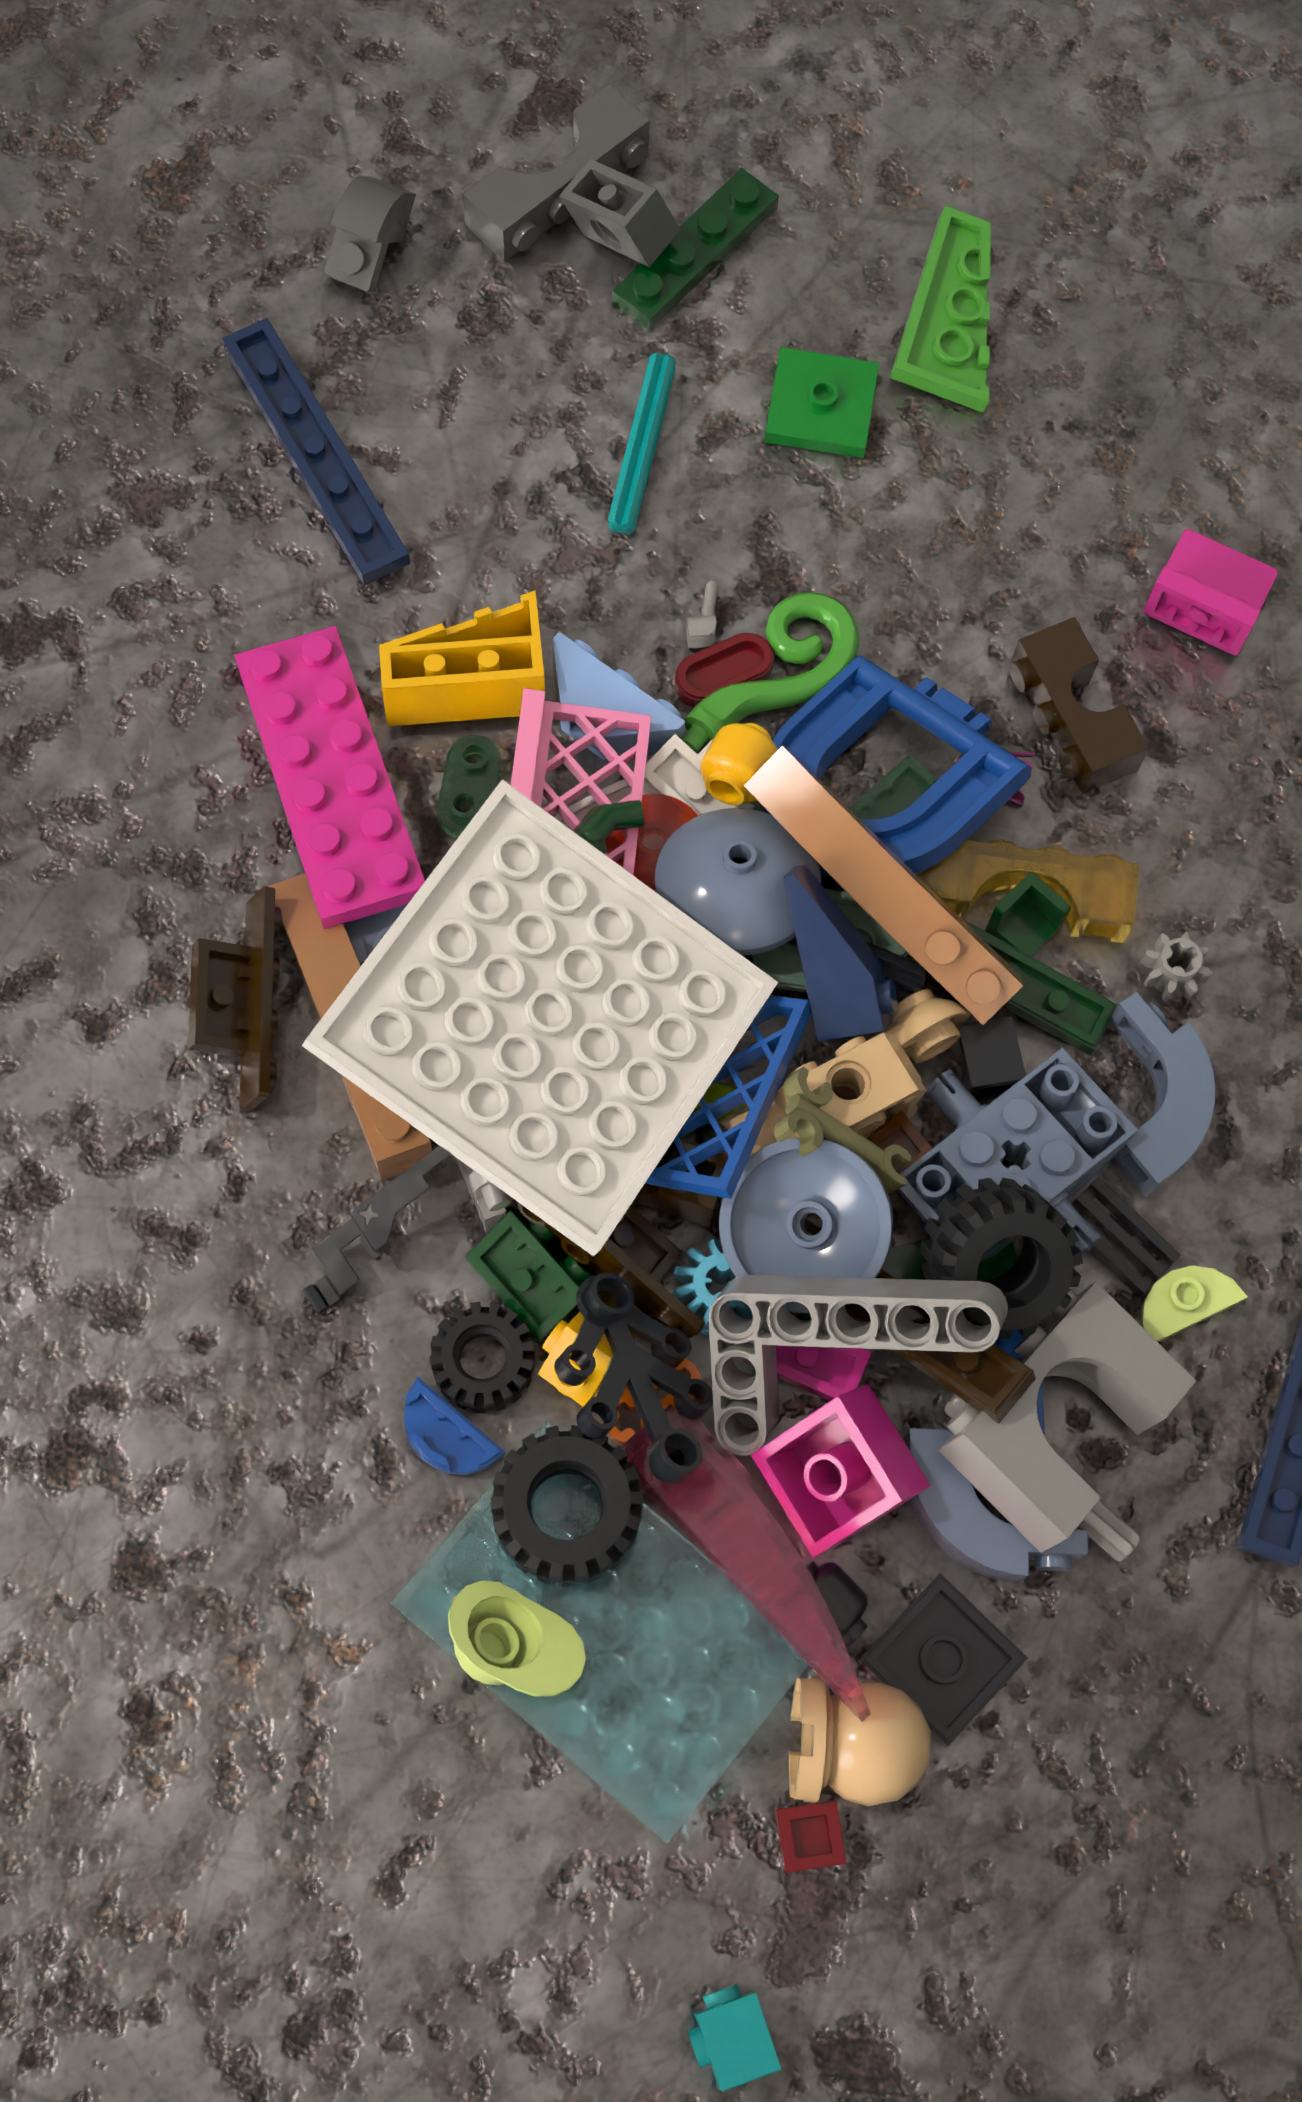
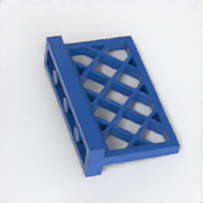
(746, 1133)

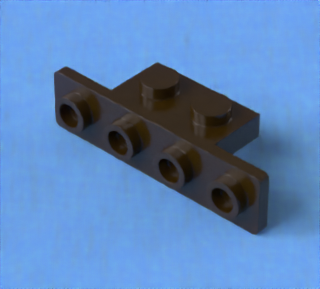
(234, 998)
(642, 1259)

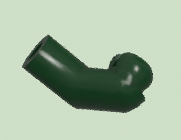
(606, 818)

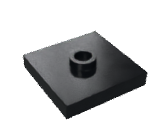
(944, 1658)

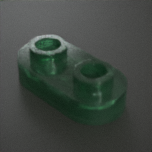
(467, 781)

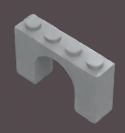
(1014, 1461)

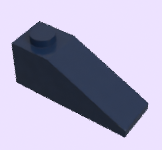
(838, 966)

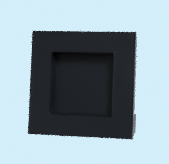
(990, 1057)

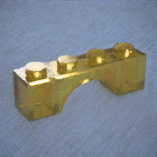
(1096, 887)

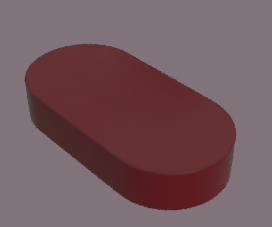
(729, 662)

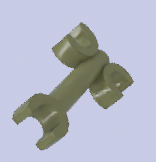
(814, 1124)

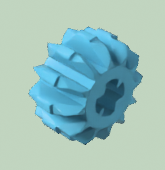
(698, 1281)

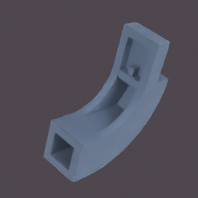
(1183, 1094)
(970, 1532)

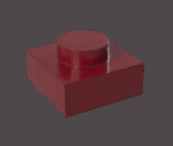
(810, 1836)

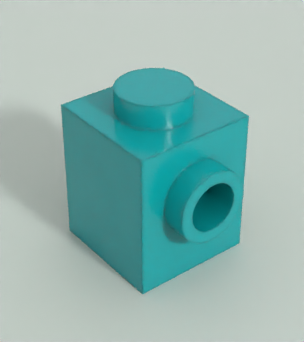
(733, 2038)

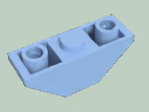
(591, 683)

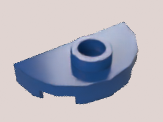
(444, 1435)

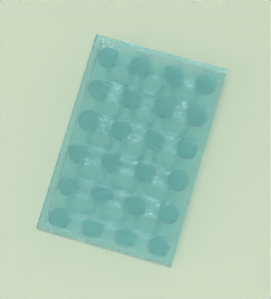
(670, 1647)

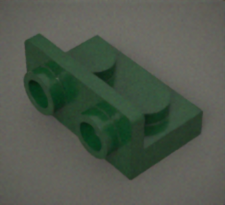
(530, 1272)

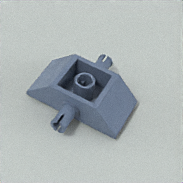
(1047, 1124)

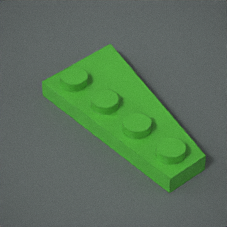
(948, 321)

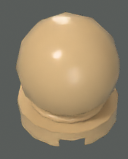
(857, 1759)

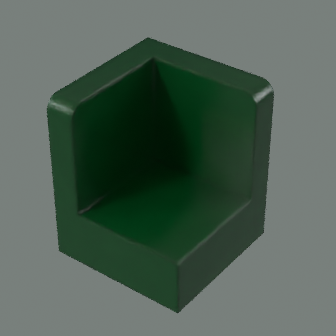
(1028, 915)

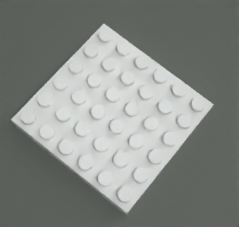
(543, 1017)

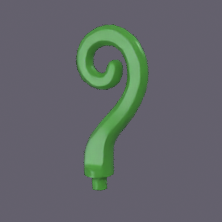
(748, 698)

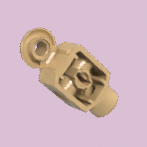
(875, 1075)

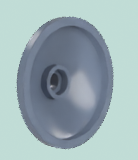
(733, 901)
(766, 1216)

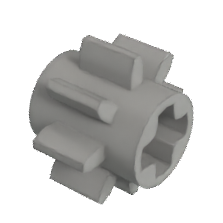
(1176, 953)

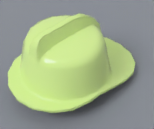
(514, 1641)

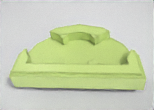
(1186, 1299)

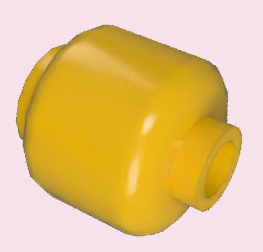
(733, 759)

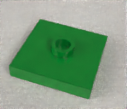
(821, 402)

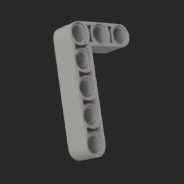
(829, 1327)

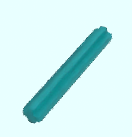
(641, 444)

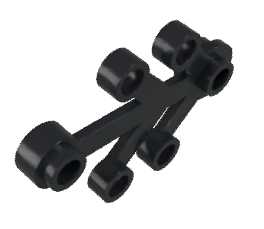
(608, 1309)

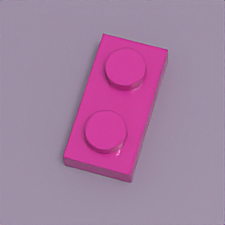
(821, 1369)

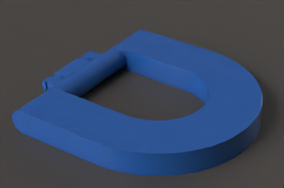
(955, 802)

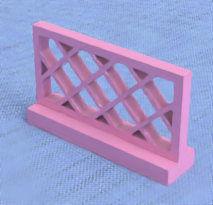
(532, 750)

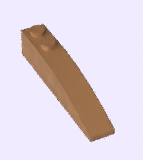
(885, 886)
(327, 967)

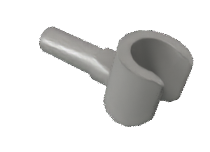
(701, 629)

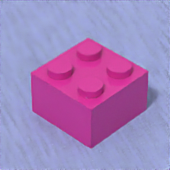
(840, 1470)

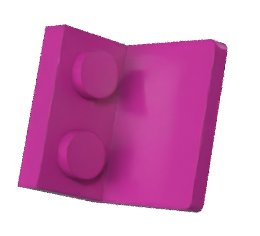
(1210, 592)

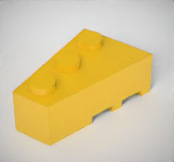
(465, 668)

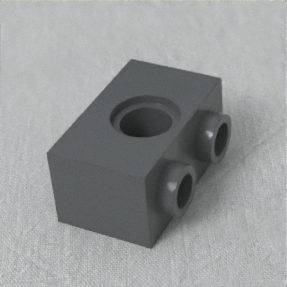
(620, 212)

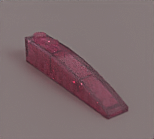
(752, 1552)

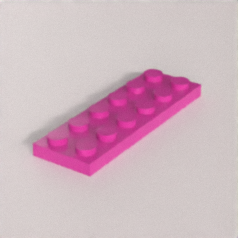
(330, 777)

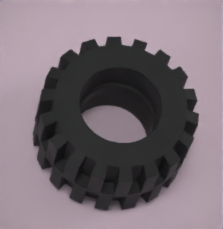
(987, 1215)
(554, 1455)

